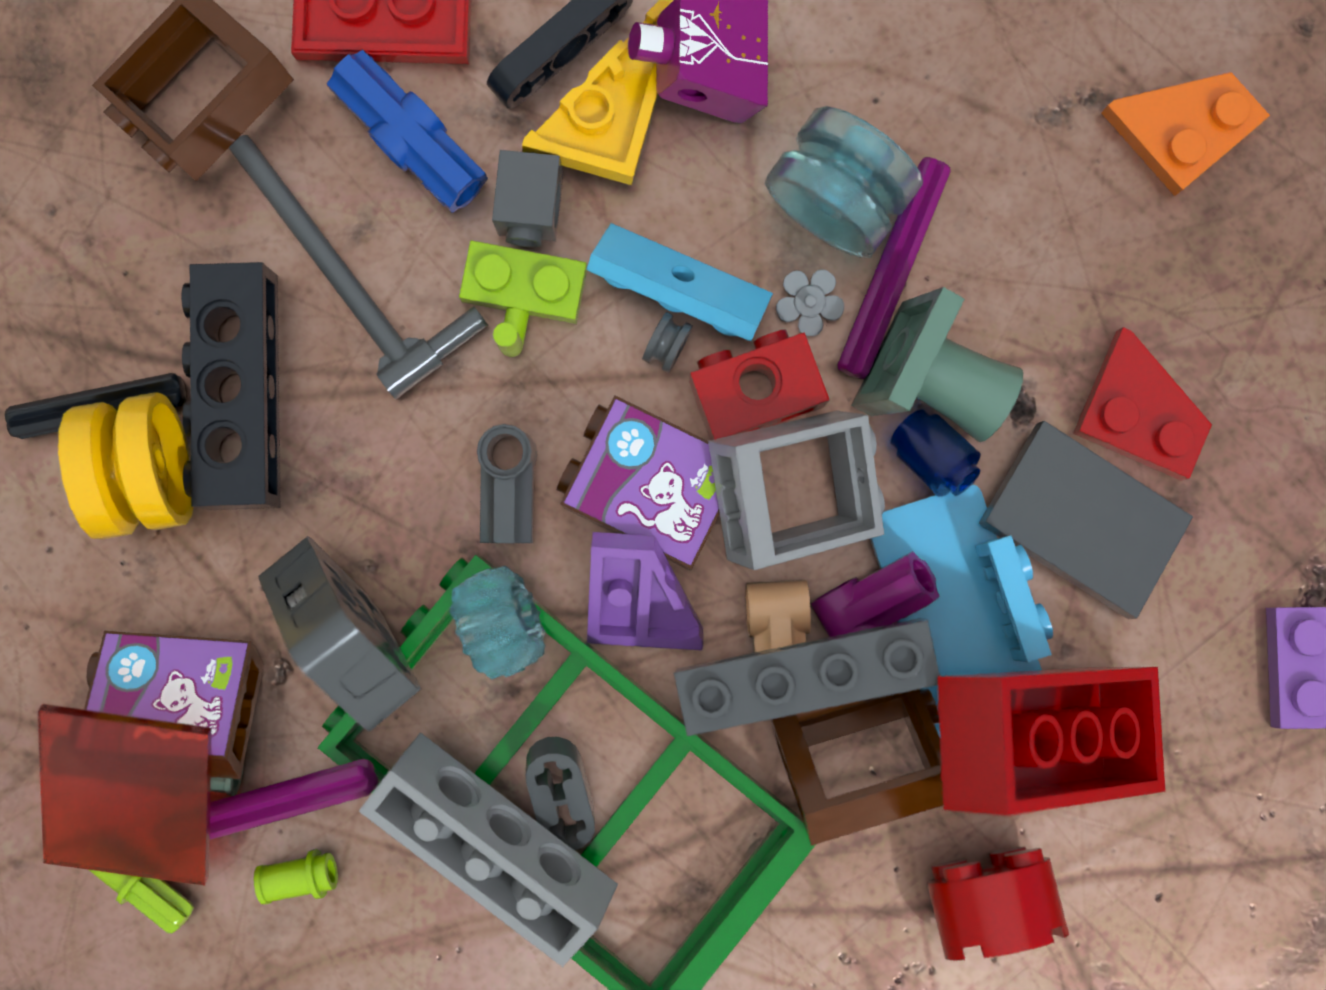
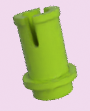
(296, 878)

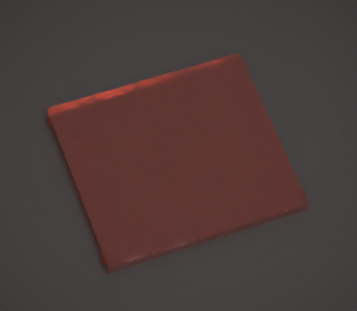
(125, 794)

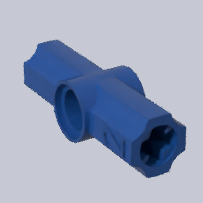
(407, 130)

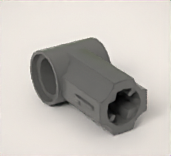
(509, 493)

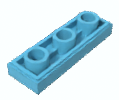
(679, 282)

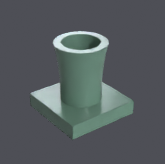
(927, 366)

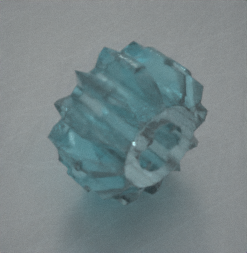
(497, 622)

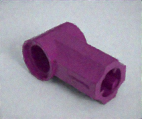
(877, 598)

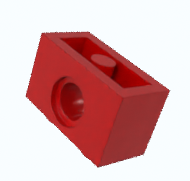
(793, 377)

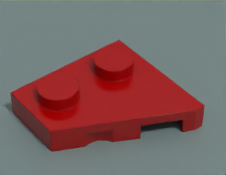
(1142, 411)

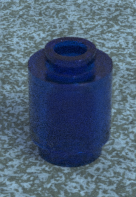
(936, 453)

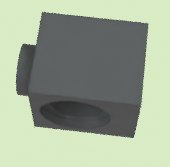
(527, 197)

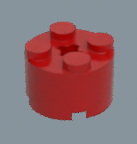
(998, 905)

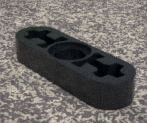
(553, 48)

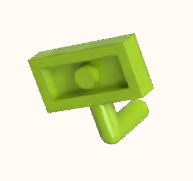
(522, 286)

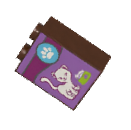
(644, 480)
(181, 682)

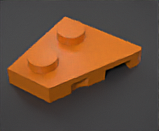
(1186, 125)

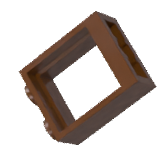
(161, 54)
(870, 805)

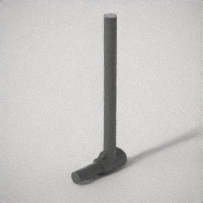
(404, 361)

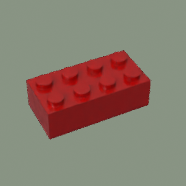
(1049, 738)

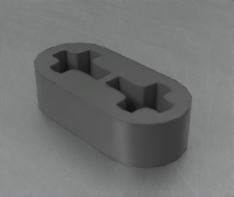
(573, 790)

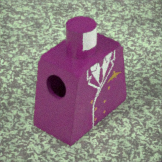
(709, 55)

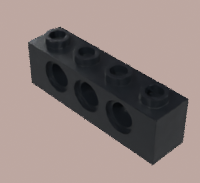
(253, 354)

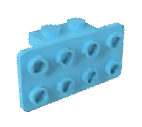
(984, 604)

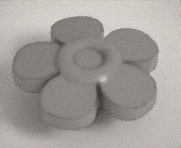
(810, 301)

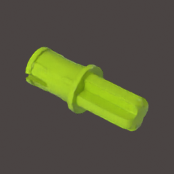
(151, 897)

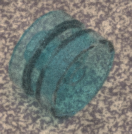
(844, 181)

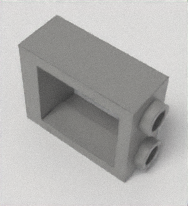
(744, 500)

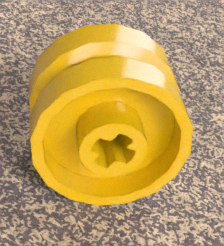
(125, 466)

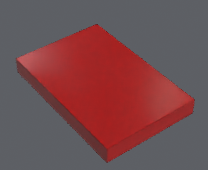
(384, 29)

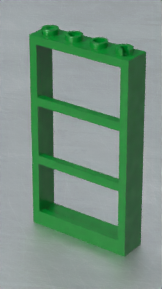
(742, 898)

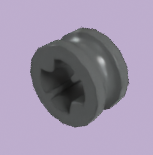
(667, 342)

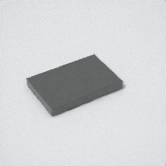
(1086, 520)

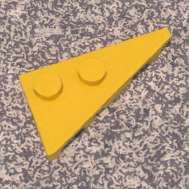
(606, 117)

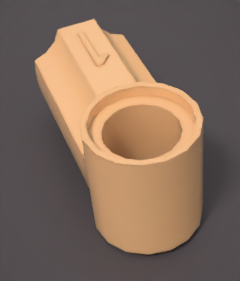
(777, 613)

